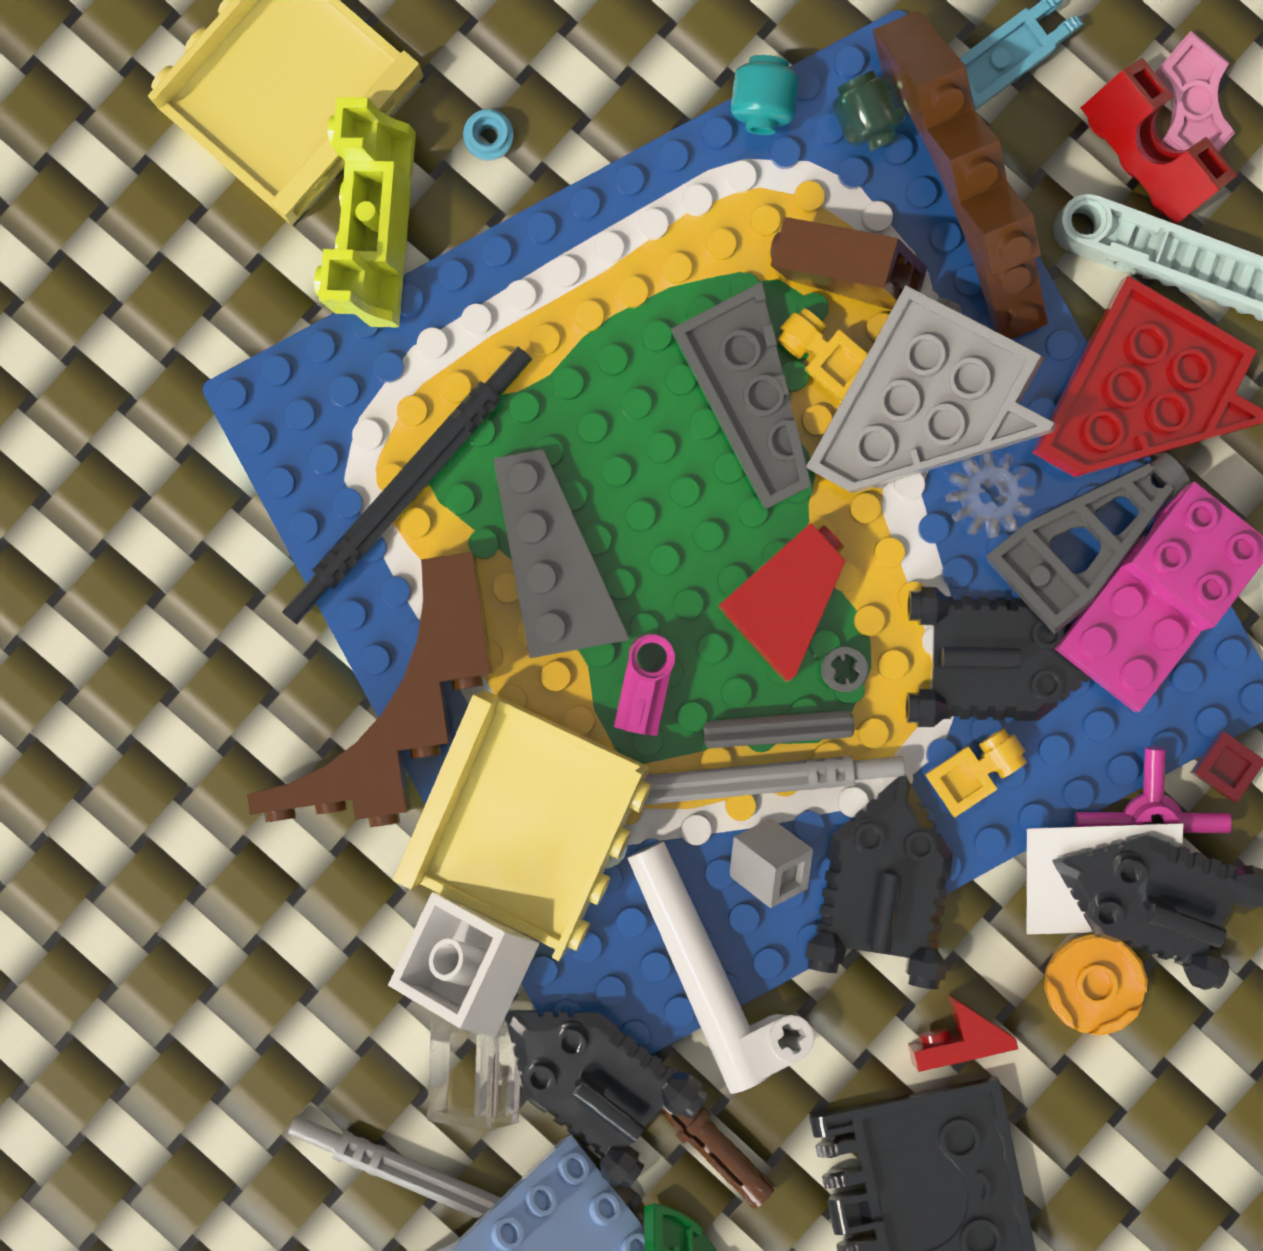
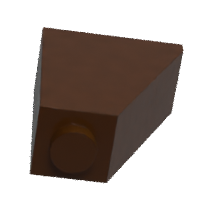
(846, 261)

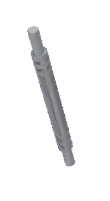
(769, 778)
(395, 1168)

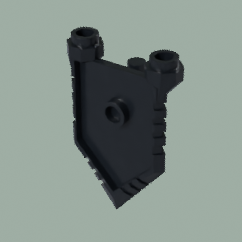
(988, 660)
(885, 888)
(1162, 901)
(597, 1083)

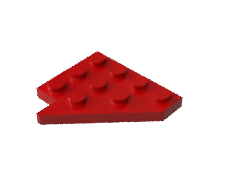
(1148, 386)

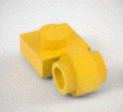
(834, 361)
(965, 779)

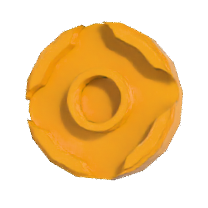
(1095, 984)

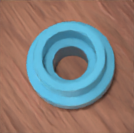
(483, 120)

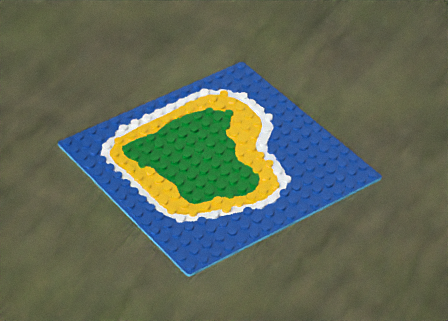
(677, 527)

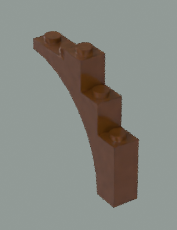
(972, 168)
(372, 771)

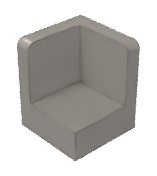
(771, 862)

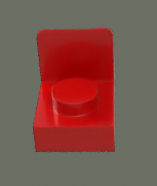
(974, 1039)

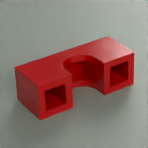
(1126, 118)

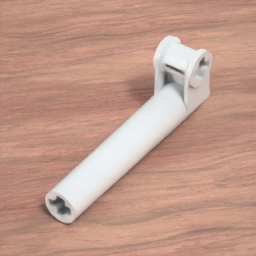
(741, 1050)

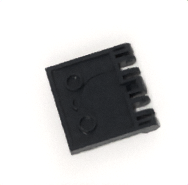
(932, 1172)

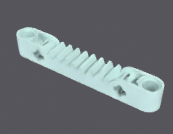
(1163, 253)

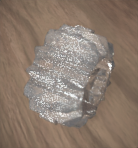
(990, 512)

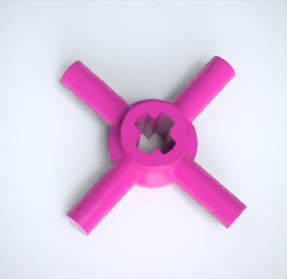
(1154, 802)

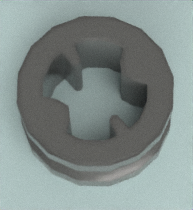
(859, 666)

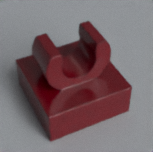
(1228, 766)

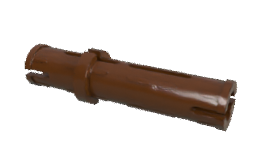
(722, 1155)

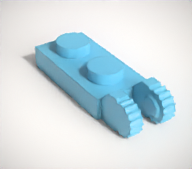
(1014, 50)

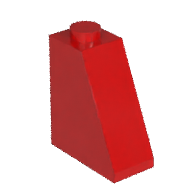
(786, 598)

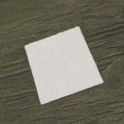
(1049, 900)

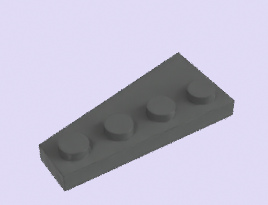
(743, 381)
(553, 569)

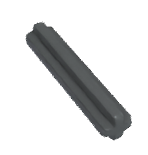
(778, 729)

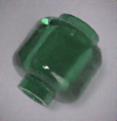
(869, 110)

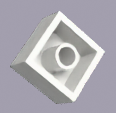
(463, 965)

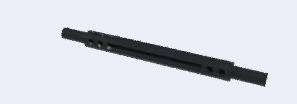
(407, 485)

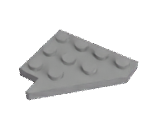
(928, 398)

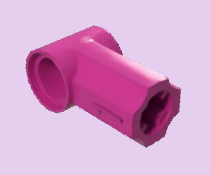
(644, 689)

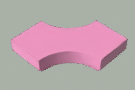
(1193, 78)

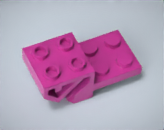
(1164, 596)

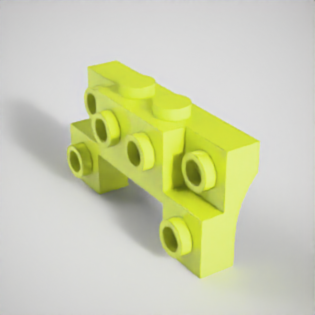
(370, 248)

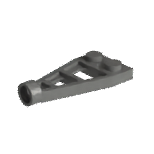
(1045, 580)

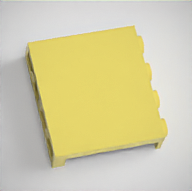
(268, 81)
(524, 822)

